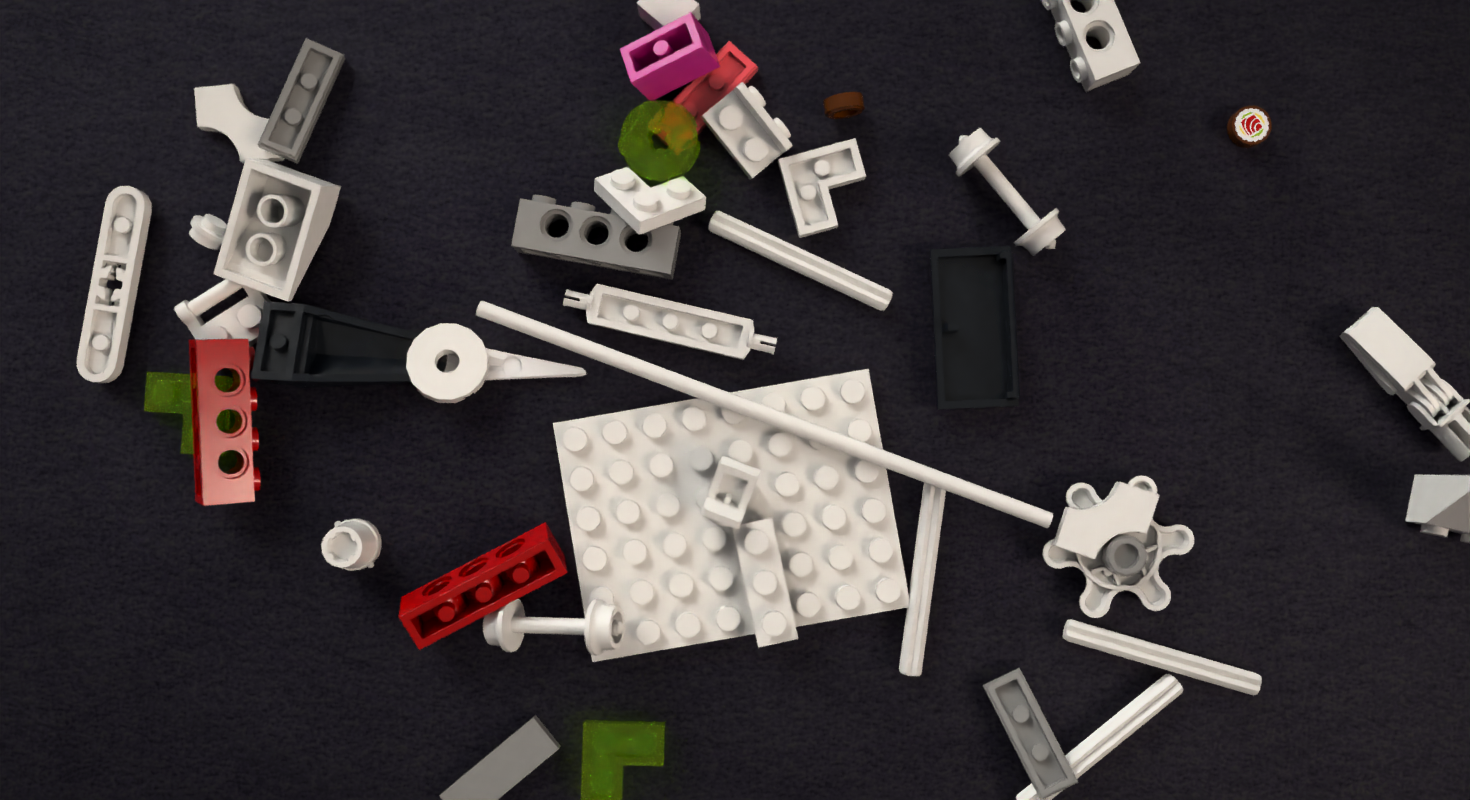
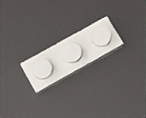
(765, 582)

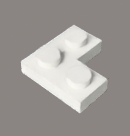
(810, 177)
(645, 206)

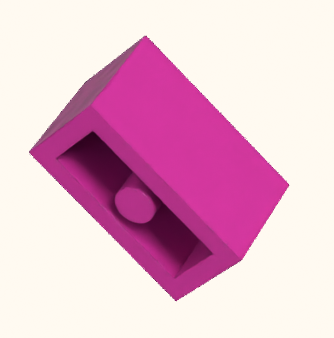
(669, 57)

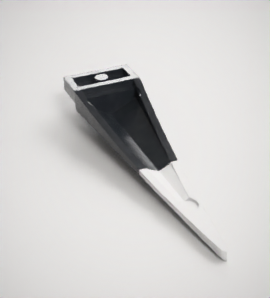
(330, 349)

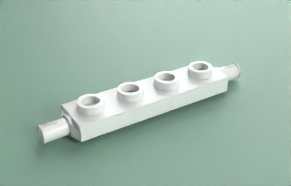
(670, 321)

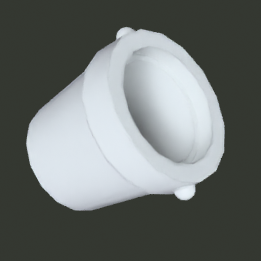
(352, 544)

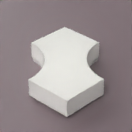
(223, 111)
(1122, 511)

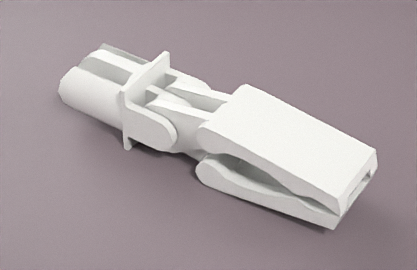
(1408, 371)

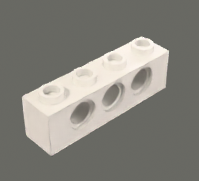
(1104, 22)

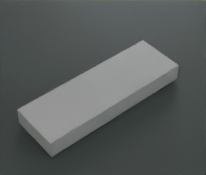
(301, 101)
(1030, 734)
(505, 764)

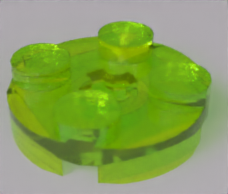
(637, 141)

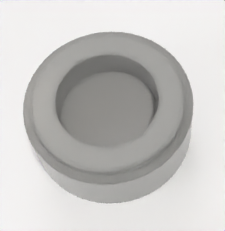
(1124, 555)

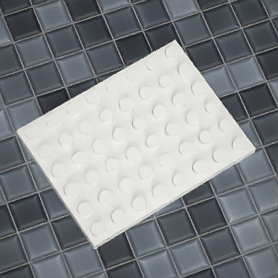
(638, 497)

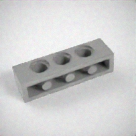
(533, 238)

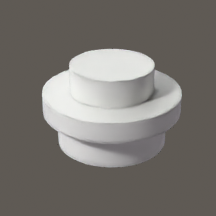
(208, 230)

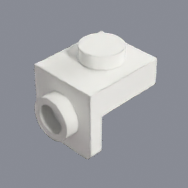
(730, 493)

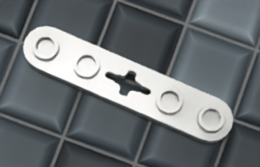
(119, 243)

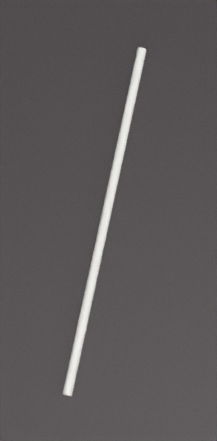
(765, 414)

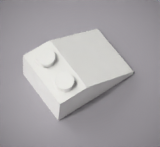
(275, 227)
(1441, 505)

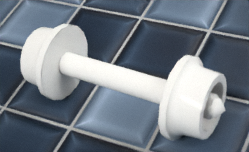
(973, 152)
(601, 627)

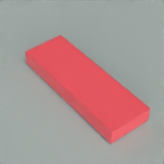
(712, 87)

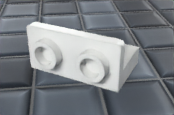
(747, 129)

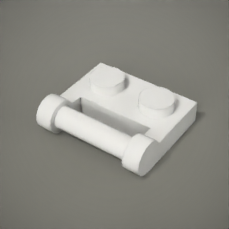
(237, 322)

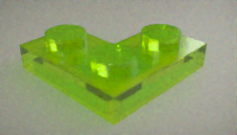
(173, 395)
(611, 746)

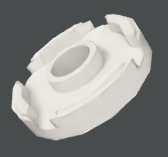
(441, 341)

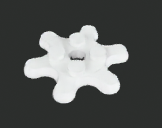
(1103, 584)

